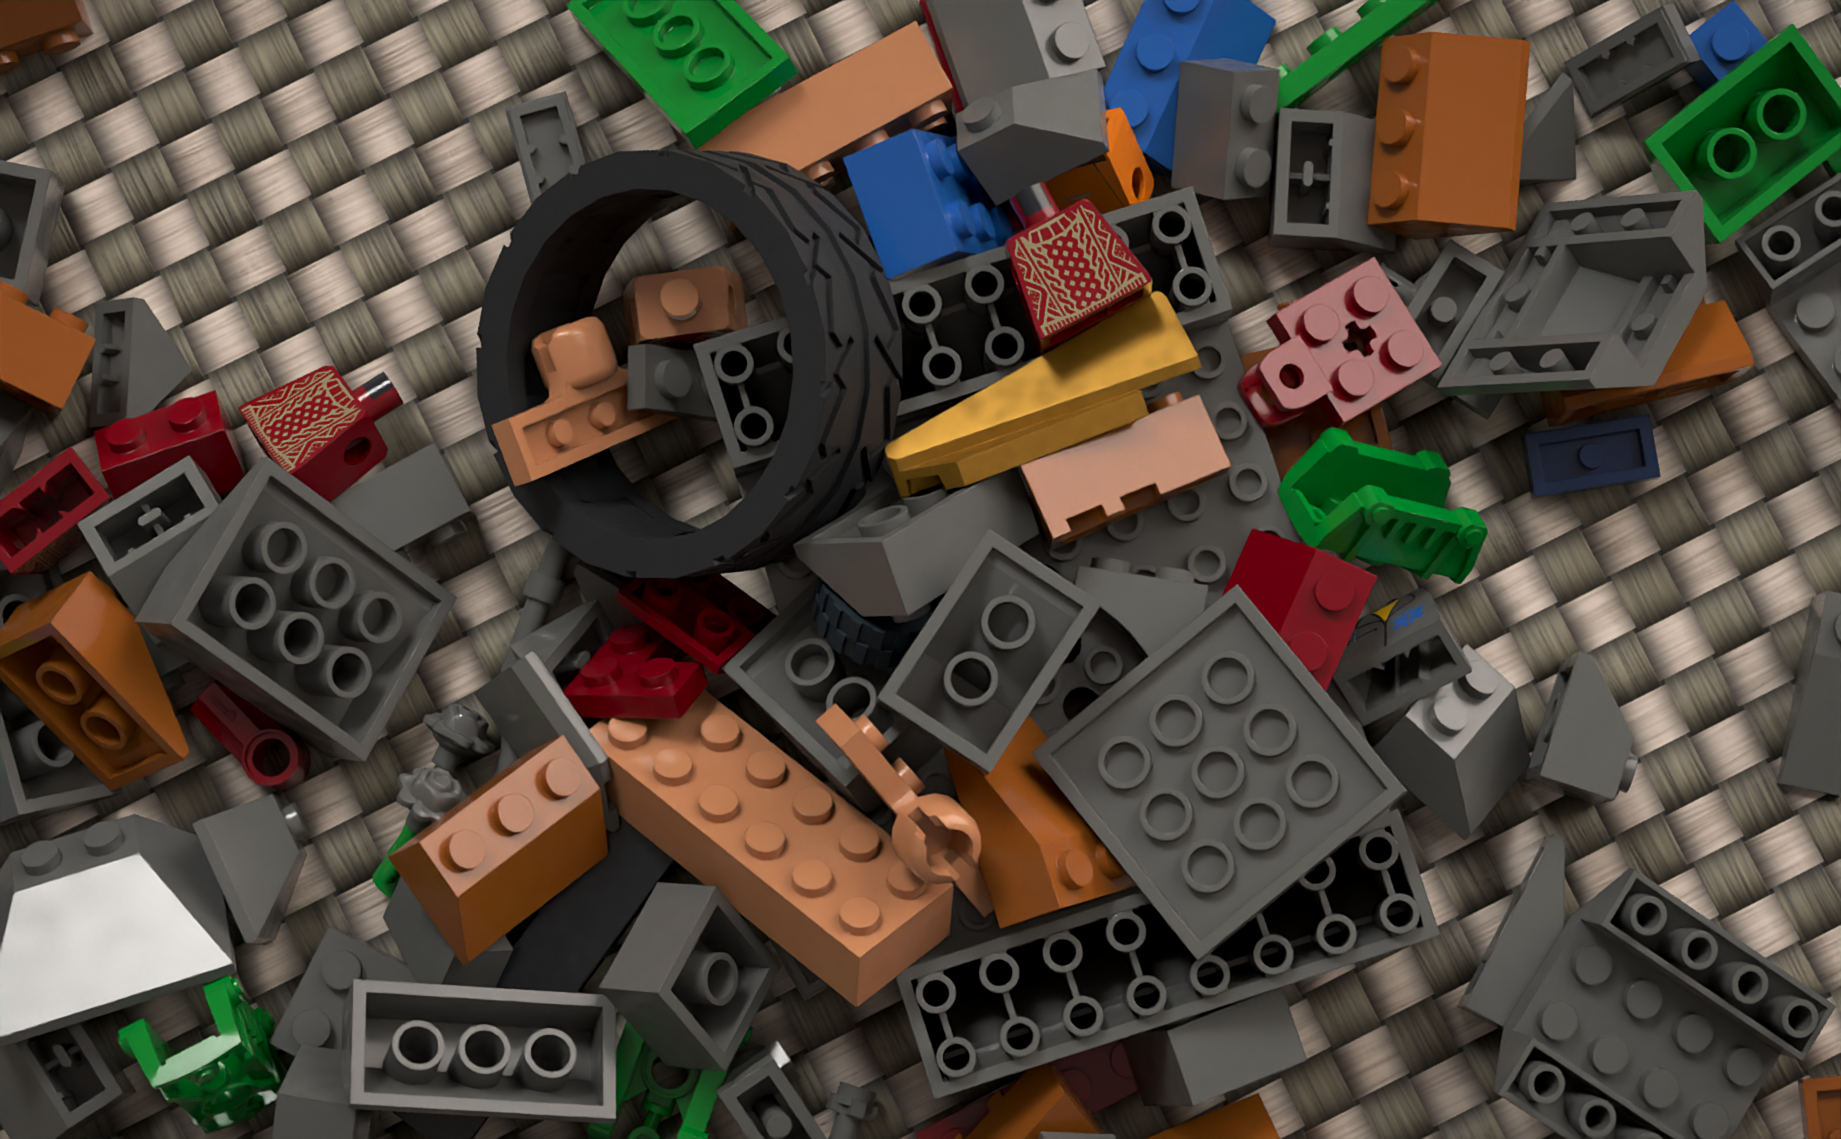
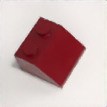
(1304, 597)

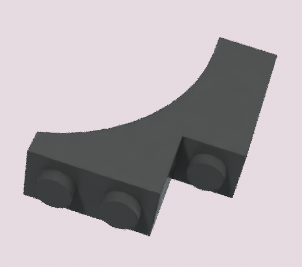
(1143, 606)

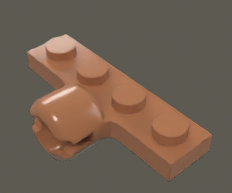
(583, 407)
(930, 830)

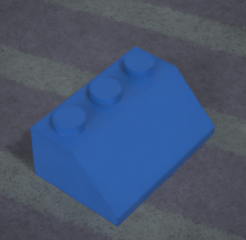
(1149, 63)

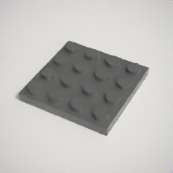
(1219, 773)

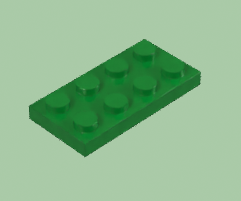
(689, 57)

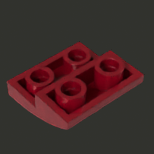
(698, 614)

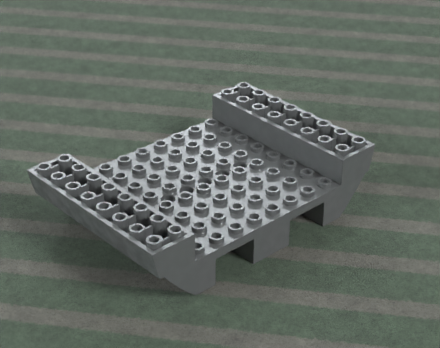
(1112, 966)

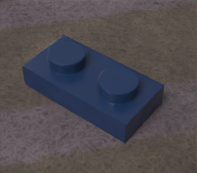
(1590, 456)

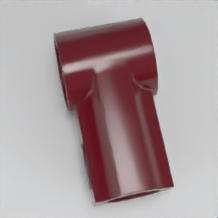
(249, 734)

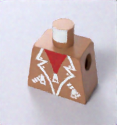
(684, 307)

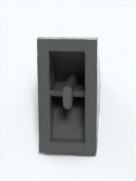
(567, 641)

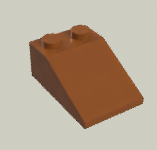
(92, 680)
(1033, 840)

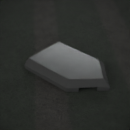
(534, 710)

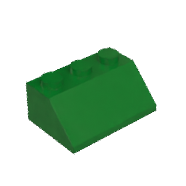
(1750, 134)

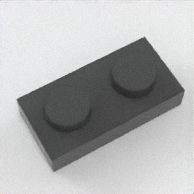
(667, 383)

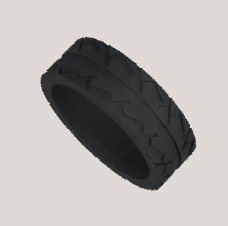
(841, 345)

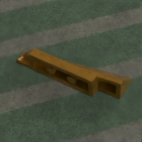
(1050, 402)

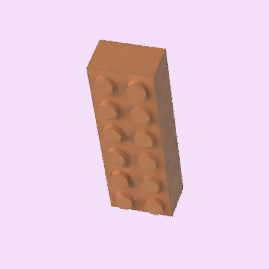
(774, 844)

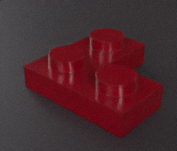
(636, 678)

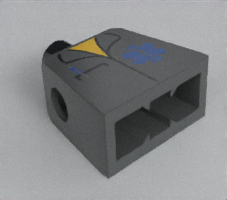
(1404, 653)

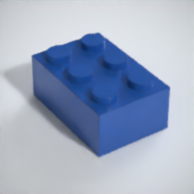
(923, 203)

